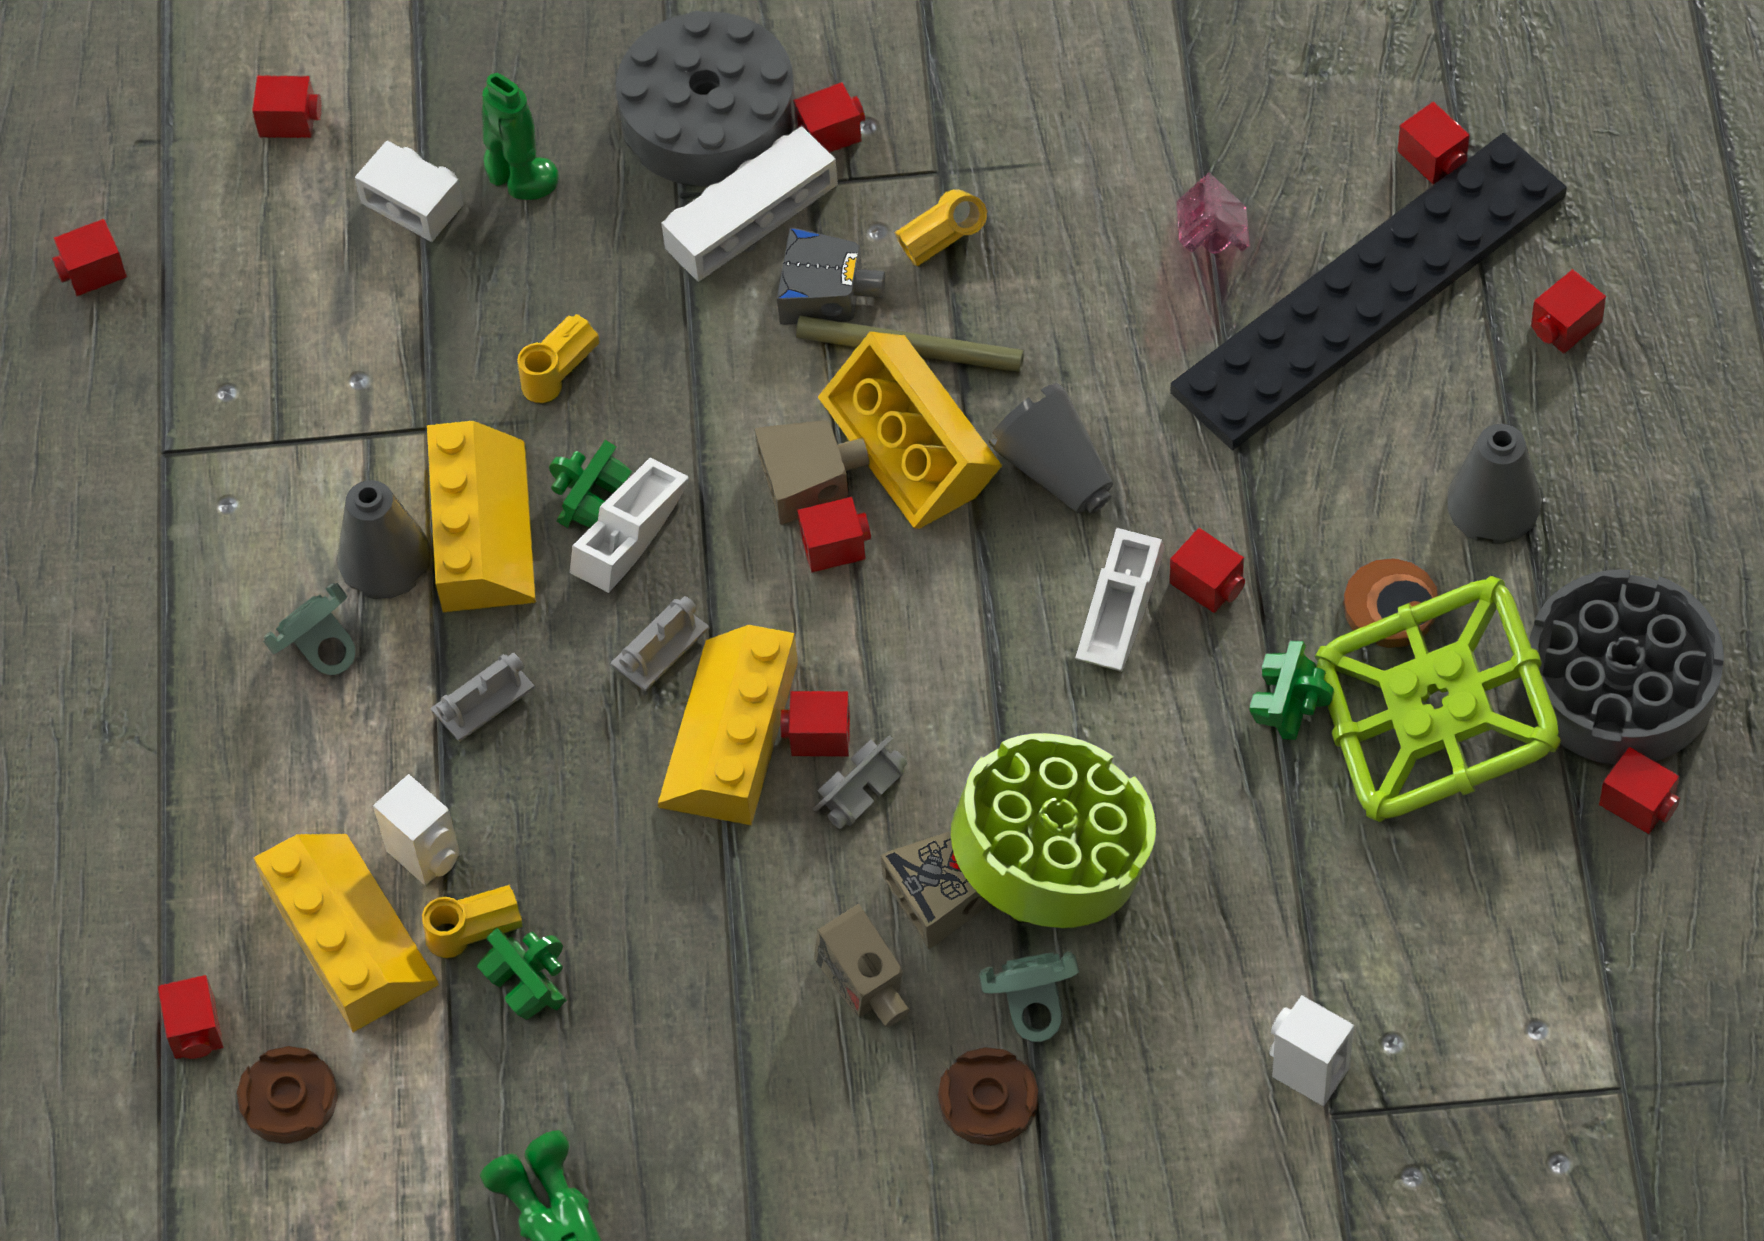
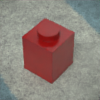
(285, 106)
(830, 117)
(1433, 143)
(88, 258)
(1567, 311)
(833, 534)
(1207, 571)
(817, 723)
(1640, 791)
(190, 1017)

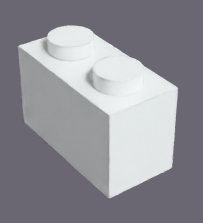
(409, 190)
(417, 830)
(1311, 1049)

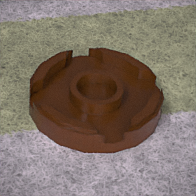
(287, 1095)
(988, 1096)

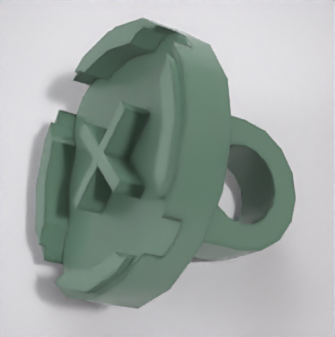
(310, 626)
(1032, 981)

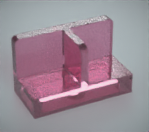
(1211, 217)

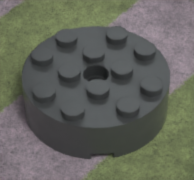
(704, 96)
(1627, 665)

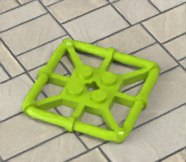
(1464, 711)

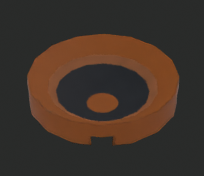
(1380, 589)

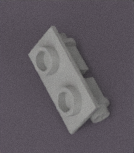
(661, 643)
(483, 696)
(873, 767)

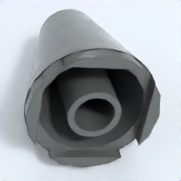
(1055, 450)
(1496, 488)
(380, 543)

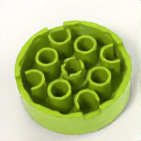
(1052, 831)

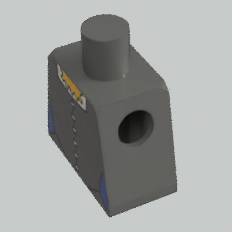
(823, 278)

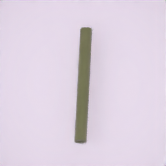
(926, 345)

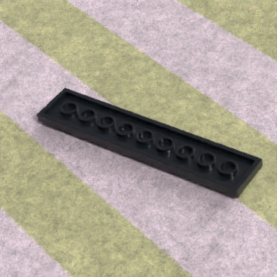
(1367, 291)

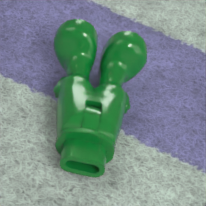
(512, 142)
(569, 1213)

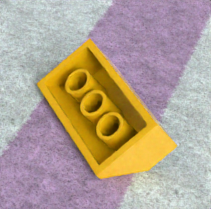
(911, 429)
(480, 517)
(730, 724)
(344, 925)

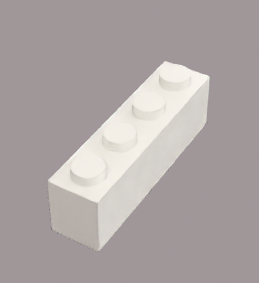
(749, 203)

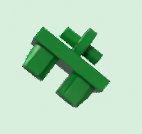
(601, 471)
(1297, 690)
(510, 958)

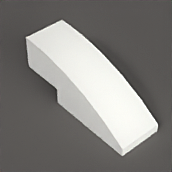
(627, 524)
(1120, 599)

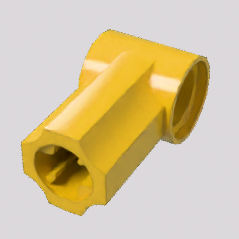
(937, 226)
(547, 363)
(473, 920)

